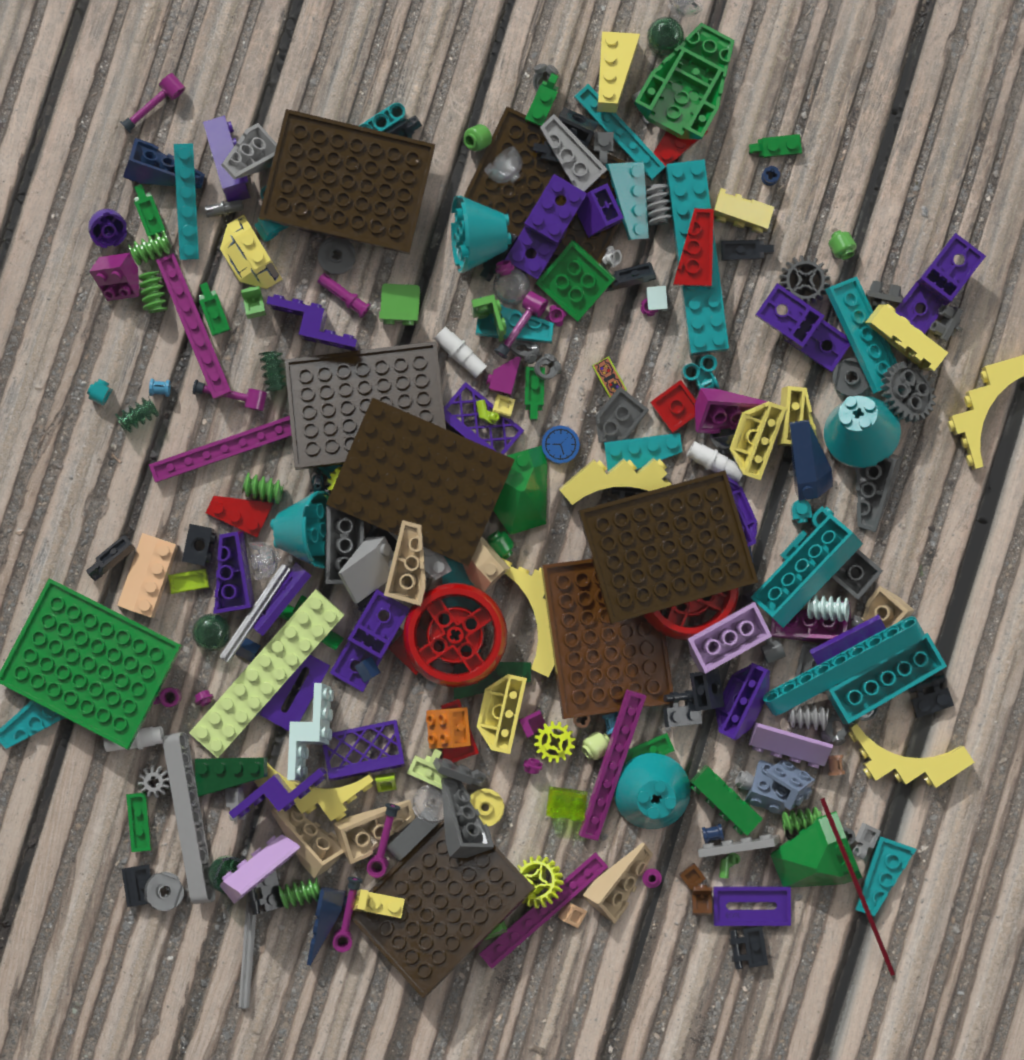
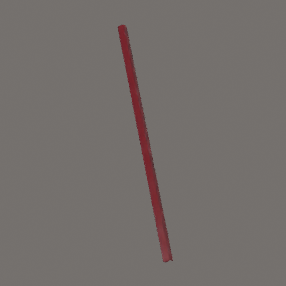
(857, 886)

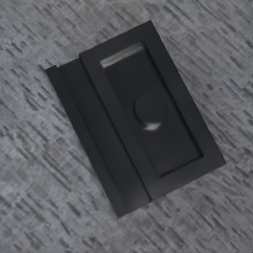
(134, 884)

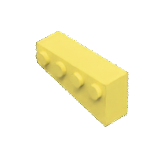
(615, 63)
(906, 338)

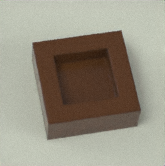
(692, 876)

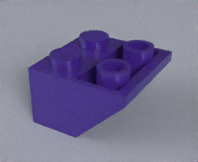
(599, 211)

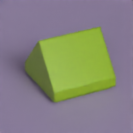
(386, 782)

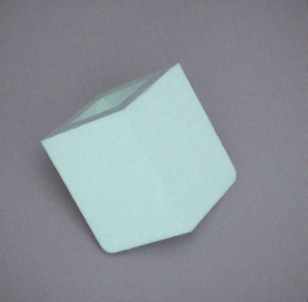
(657, 298)

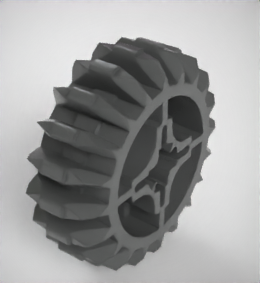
(798, 274)

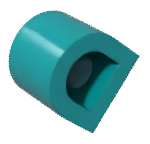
(99, 392)
(801, 511)
(820, 515)

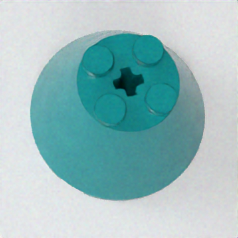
(477, 233)
(862, 431)
(302, 529)
(648, 776)

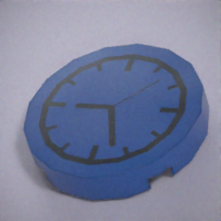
(560, 444)

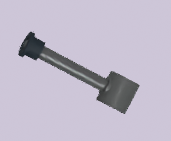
(772, 649)

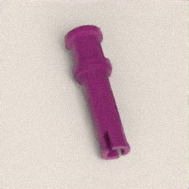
(351, 300)

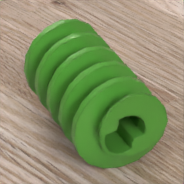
(150, 248)
(152, 292)
(262, 488)
(799, 821)
(299, 894)

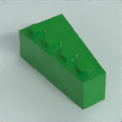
(726, 800)

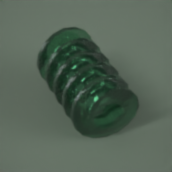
(273, 371)
(137, 415)

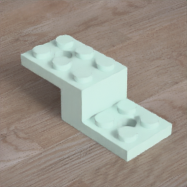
(310, 733)

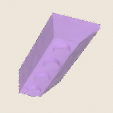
(728, 638)
(789, 744)
(259, 867)

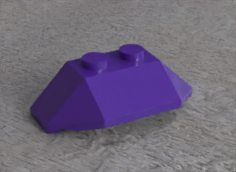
(745, 512)
(743, 700)

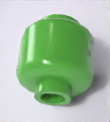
(477, 137)
(842, 245)

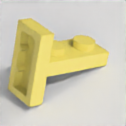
(378, 904)

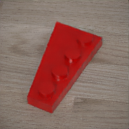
(697, 253)

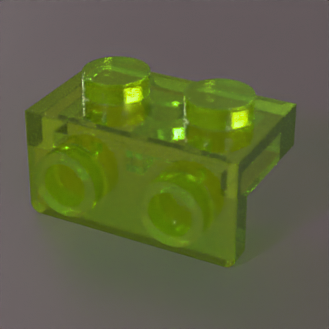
(566, 803)

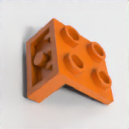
(448, 728)

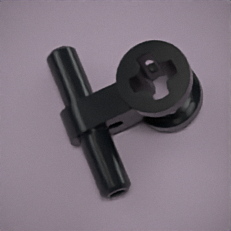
(318, 482)

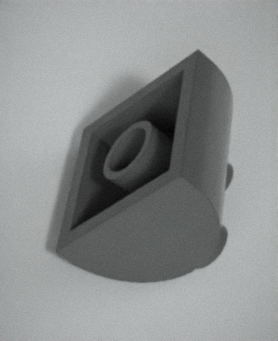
(857, 574)

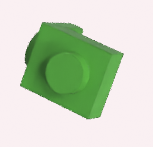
(253, 302)

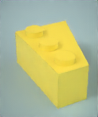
(742, 212)
(798, 409)

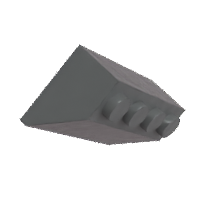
(343, 538)

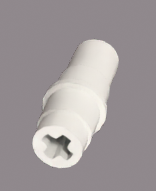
(460, 352)
(714, 460)
(146, 737)

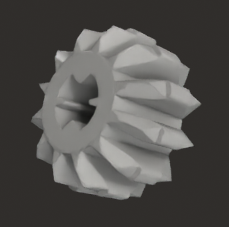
(149, 776)

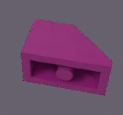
(504, 377)

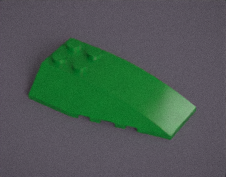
(688, 84)

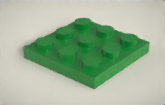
(575, 280)

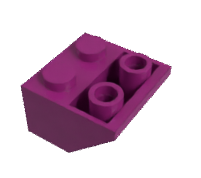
(116, 276)

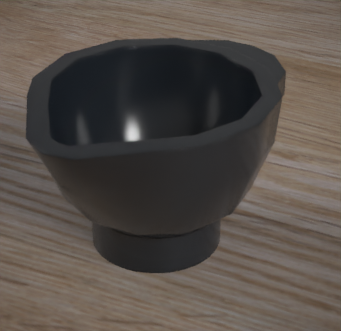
(723, 440)

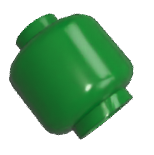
(501, 543)

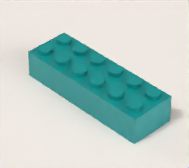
(807, 570)
(885, 680)

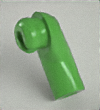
(727, 862)

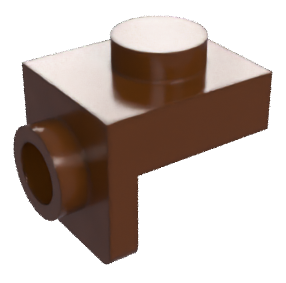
(702, 900)

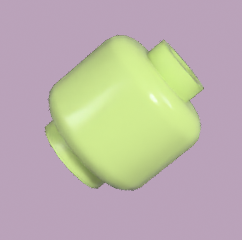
(595, 745)

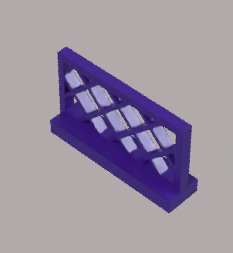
(458, 427)
(369, 766)

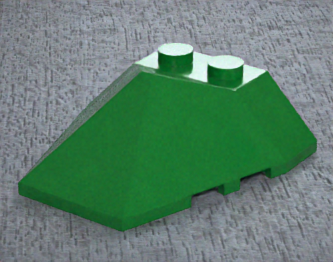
(524, 494)
(815, 857)

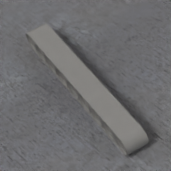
(188, 817)

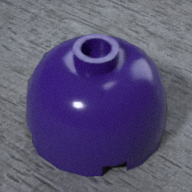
(107, 228)

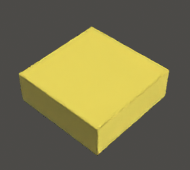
(503, 406)

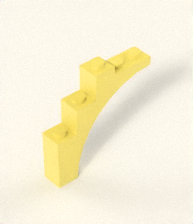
(970, 423)
(623, 474)
(534, 590)
(936, 768)
(329, 799)

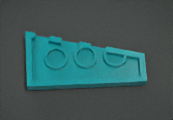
(630, 190)
(535, 329)
(642, 450)
(26, 723)
(885, 867)

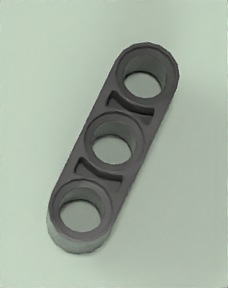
(409, 838)

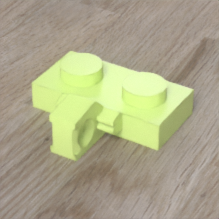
(425, 769)

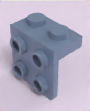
(793, 779)
(766, 791)

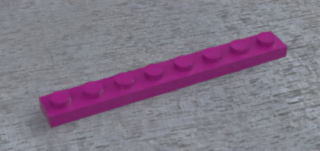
(193, 326)
(221, 449)
(612, 765)
(535, 917)

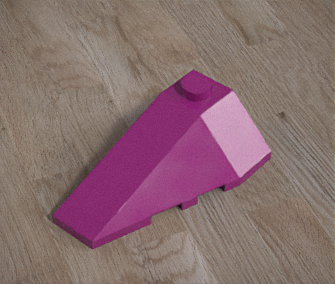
(721, 409)
(810, 630)

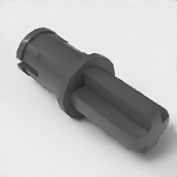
(224, 208)

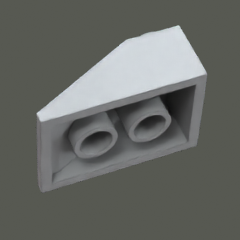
(367, 568)

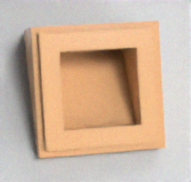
(572, 914)

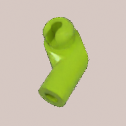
(484, 414)

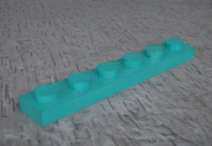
(623, 135)
(186, 201)

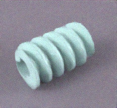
(828, 609)

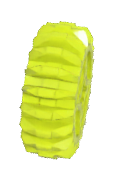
(540, 873)

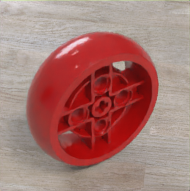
(673, 622)
(474, 638)

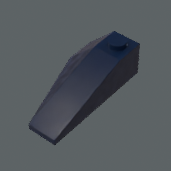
(153, 167)
(810, 465)
(328, 910)

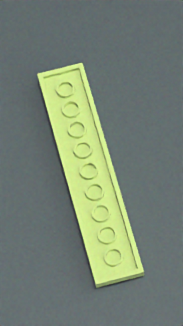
(267, 673)

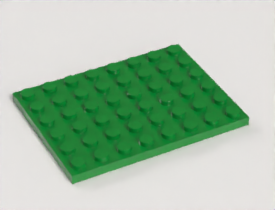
(89, 663)

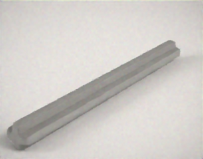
(255, 613)
(247, 957)

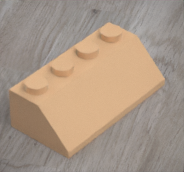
(148, 575)

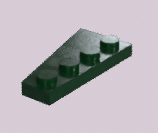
(520, 669)
(224, 773)

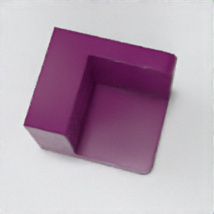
(532, 723)

